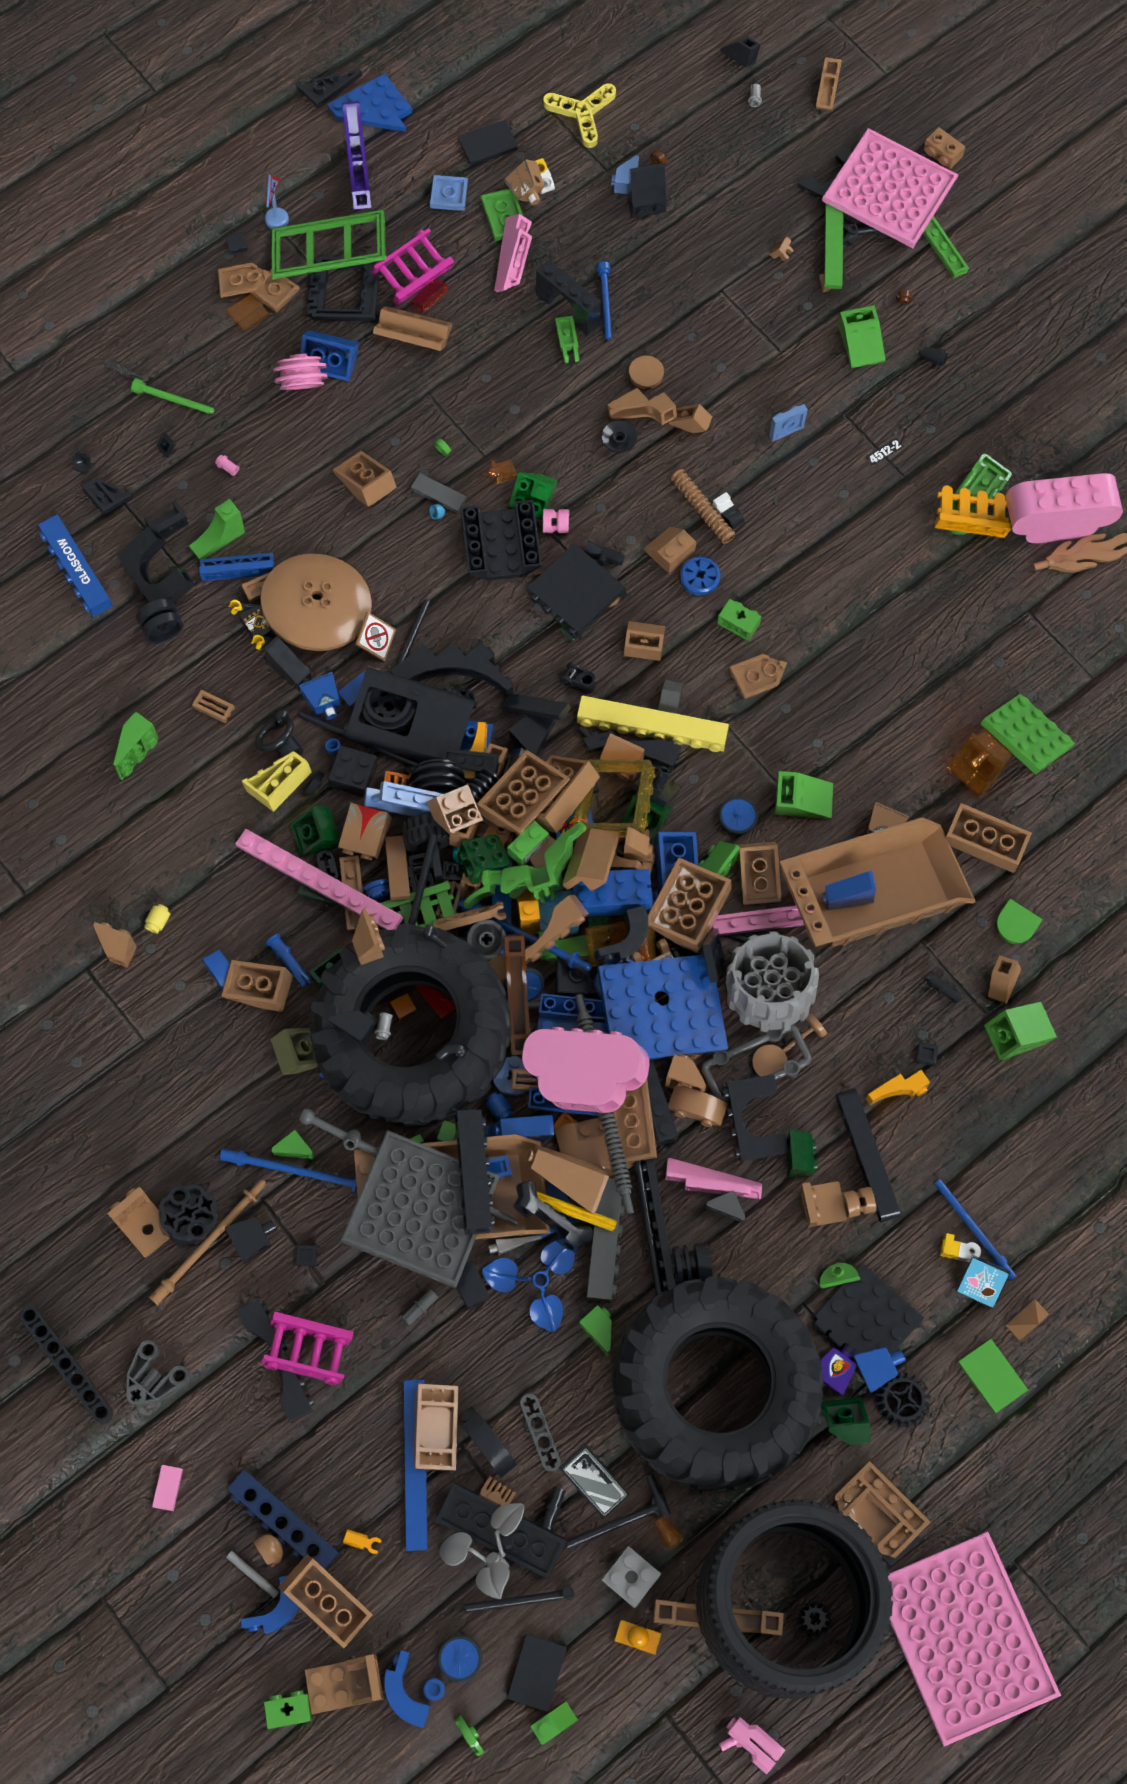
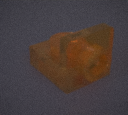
(502, 471)

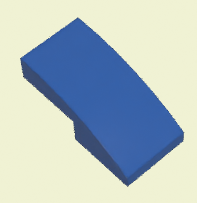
(351, 690)
(218, 967)

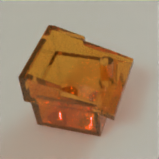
(980, 762)

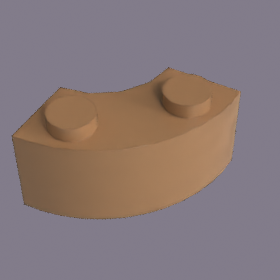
(697, 1105)

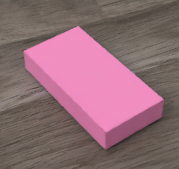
(167, 1488)

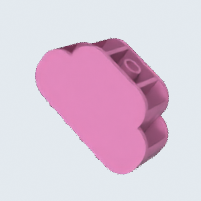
(1063, 507)
(585, 1068)

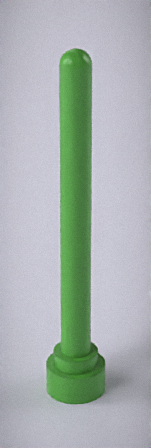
(139, 386)

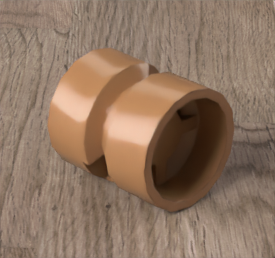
(852, 1202)

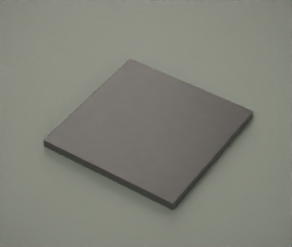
(413, 1211)

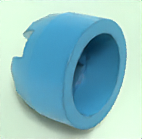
(436, 511)

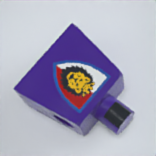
(838, 1368)

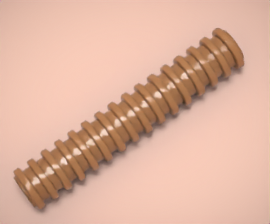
(704, 507)

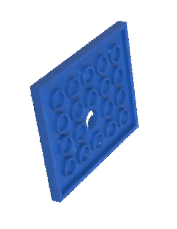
(684, 1026)

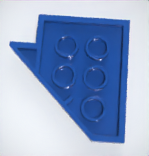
(379, 104)

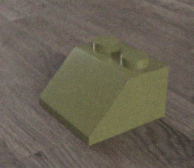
(294, 1050)

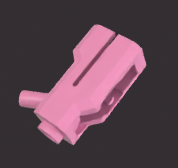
(741, 1735)

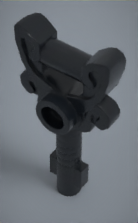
(853, 231)

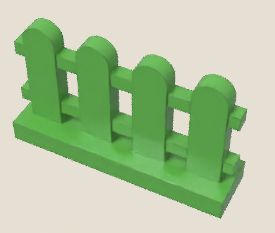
(444, 900)

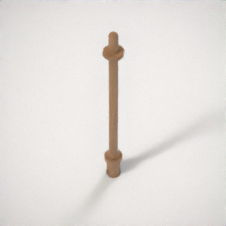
(168, 1284)

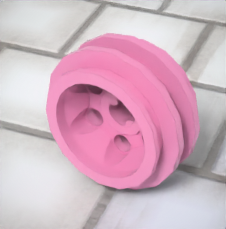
(300, 372)

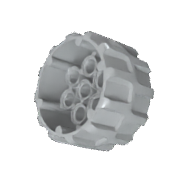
(765, 953)

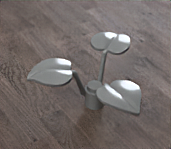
(495, 1576)

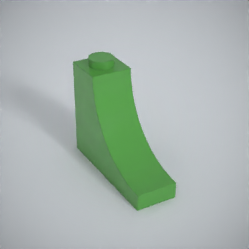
(224, 528)

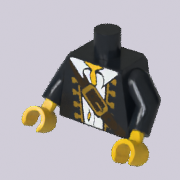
(254, 623)

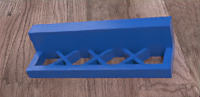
(236, 570)

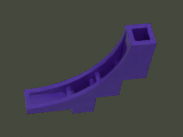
(356, 155)

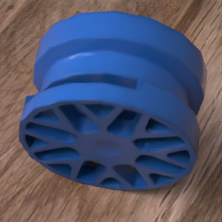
(378, 890)

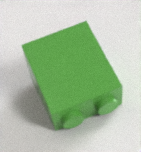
(1020, 1030)

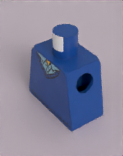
(321, 695)

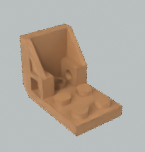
(344, 1684)

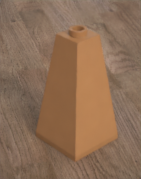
(573, 1176)

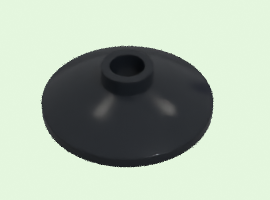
(621, 430)

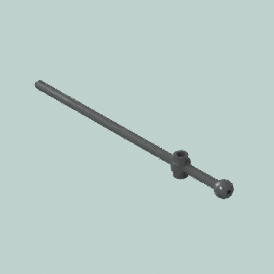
(353, 1140)

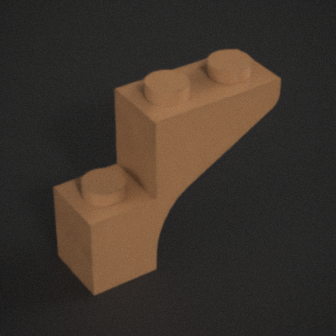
(636, 405)

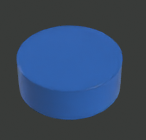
(434, 1689)

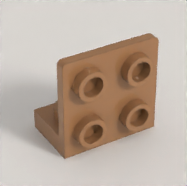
(823, 1203)

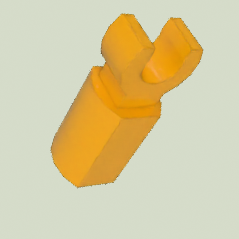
(360, 1541)

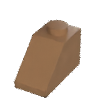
(692, 418)
(637, 846)

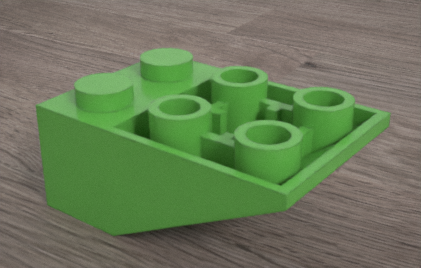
(862, 336)
(135, 740)
(803, 796)

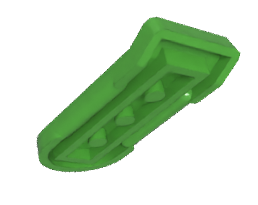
(984, 476)

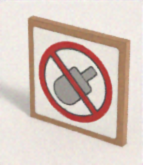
(375, 636)

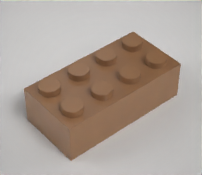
(988, 838)
(325, 1601)

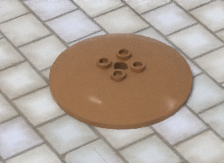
(311, 622)

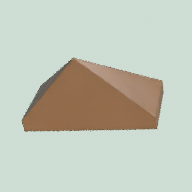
(1027, 1320)

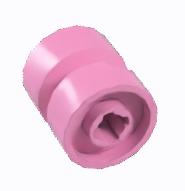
(562, 521)

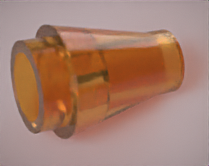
(668, 1534)

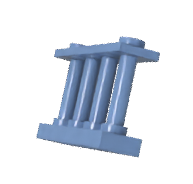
(399, 799)

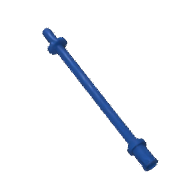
(572, 958)
(242, 1158)

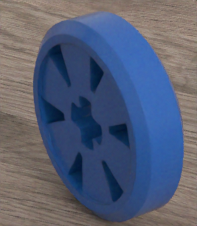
(705, 567)

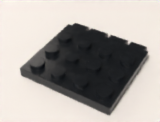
(867, 1315)

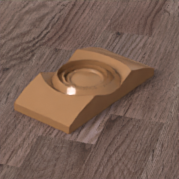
(435, 1427)

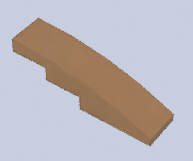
(397, 868)

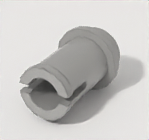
(755, 99)
(383, 1026)

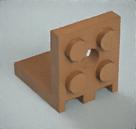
(133, 1215)

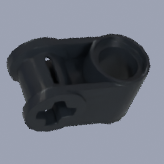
(575, 676)

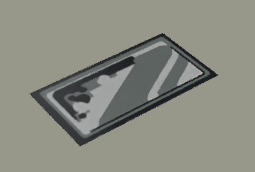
(594, 1481)

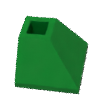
(536, 488)

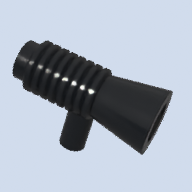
(604, 554)

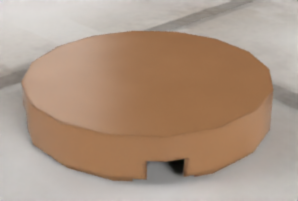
(646, 372)

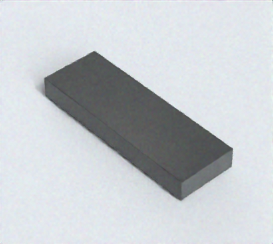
(438, 493)

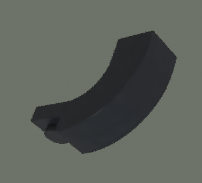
(636, 931)
(486, 1441)

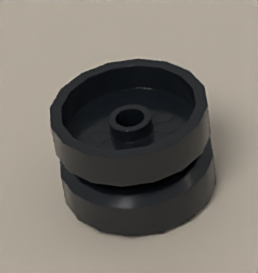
(159, 621)

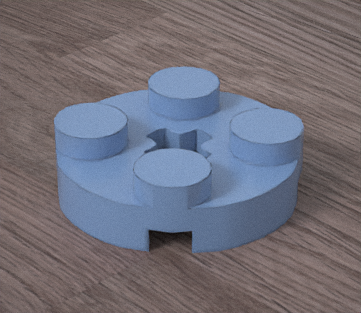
(504, 1085)

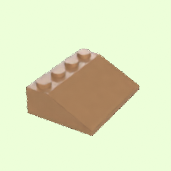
(582, 779)
(522, 793)
(689, 904)

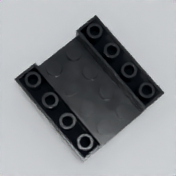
(501, 541)

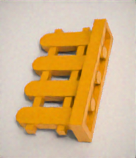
(968, 522)

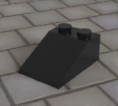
(647, 190)

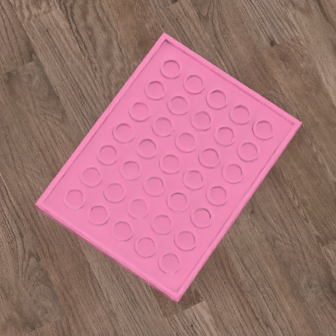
(968, 1640)

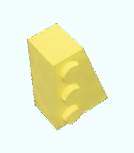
(278, 781)

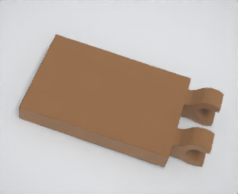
(470, 917)

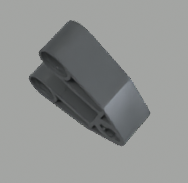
(140, 1366)

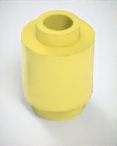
(157, 918)

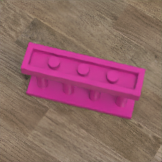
(415, 283)
(301, 1328)

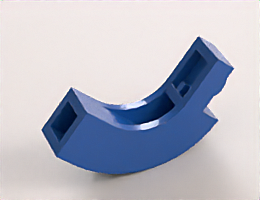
(274, 1620)
(401, 1703)

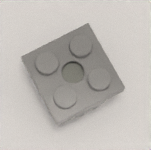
(631, 1577)

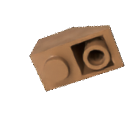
(1003, 979)

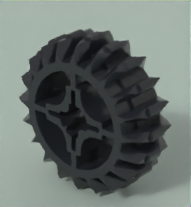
(911, 1404)

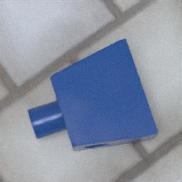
(878, 1366)

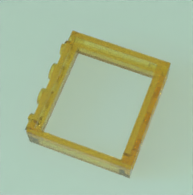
(642, 806)

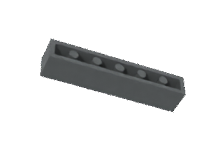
(605, 1247)

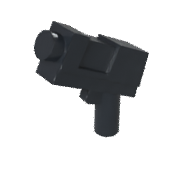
(594, 741)

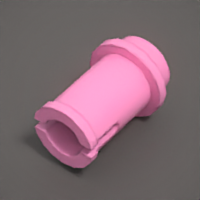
(227, 465)

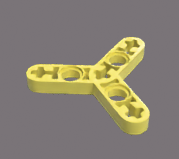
(586, 104)

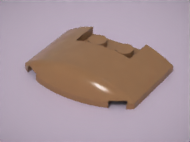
(585, 1142)
(881, 1510)

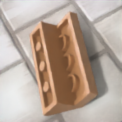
(412, 328)
(591, 858)

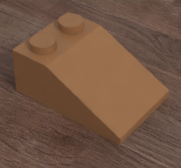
(365, 478)
(759, 873)
(258, 985)

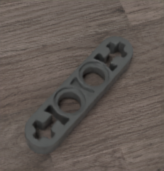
(541, 1432)

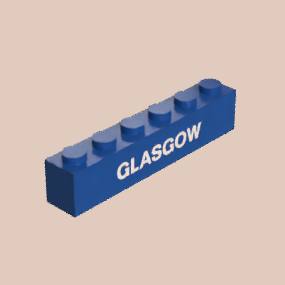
(75, 566)

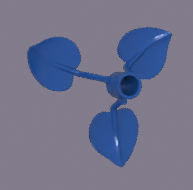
(545, 1311)

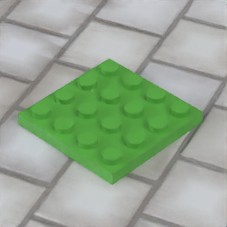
(1027, 733)

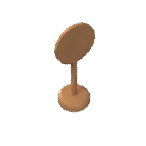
(773, 1058)

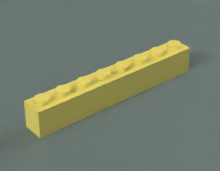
(652, 723)

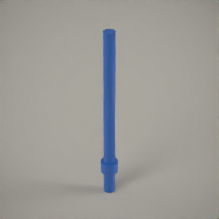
(1000, 1260)

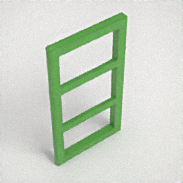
(309, 229)

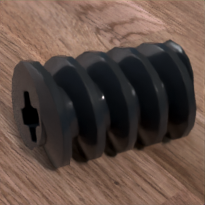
(482, 784)

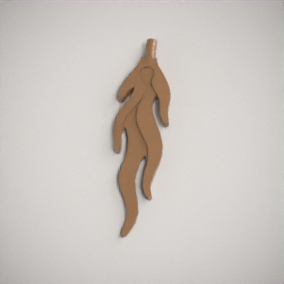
(1084, 550)

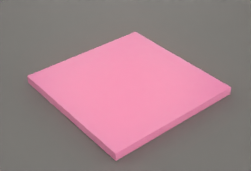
(890, 188)

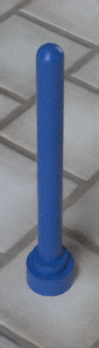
(603, 270)

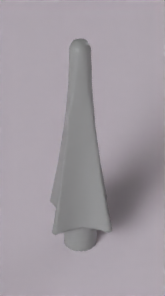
(504, 1245)

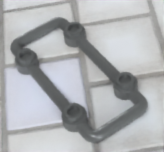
(790, 1068)

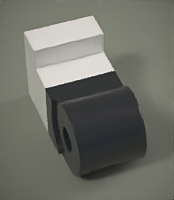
(728, 511)

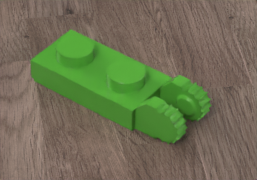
(567, 337)

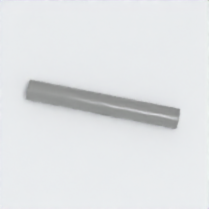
(251, 1573)

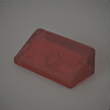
(429, 295)

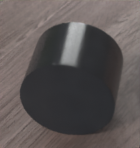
(288, 747)

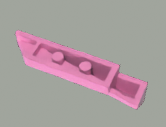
(513, 252)
(711, 1181)

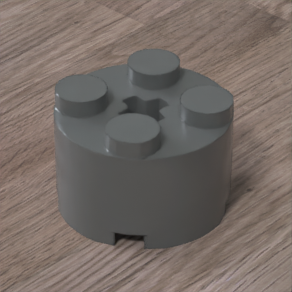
(491, 929)

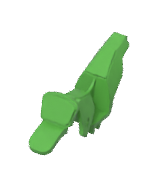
(539, 881)

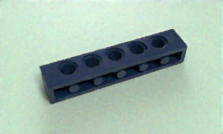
(245, 1483)

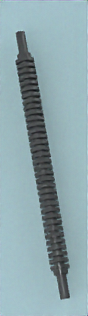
(609, 1127)

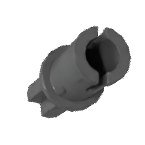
(419, 1307)

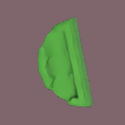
(838, 1274)
(470, 1735)

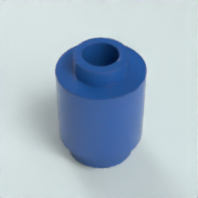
(499, 1106)

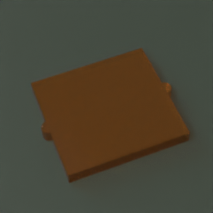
(247, 312)

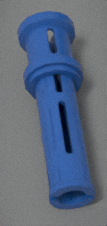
(284, 953)

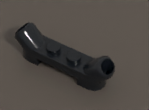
(529, 1204)

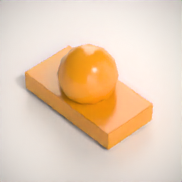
(637, 1637)

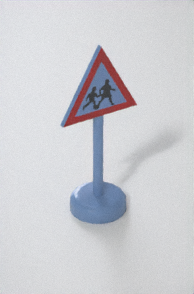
(276, 216)

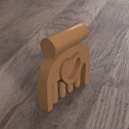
(496, 1495)

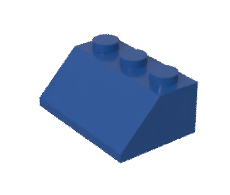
(336, 352)
(670, 847)

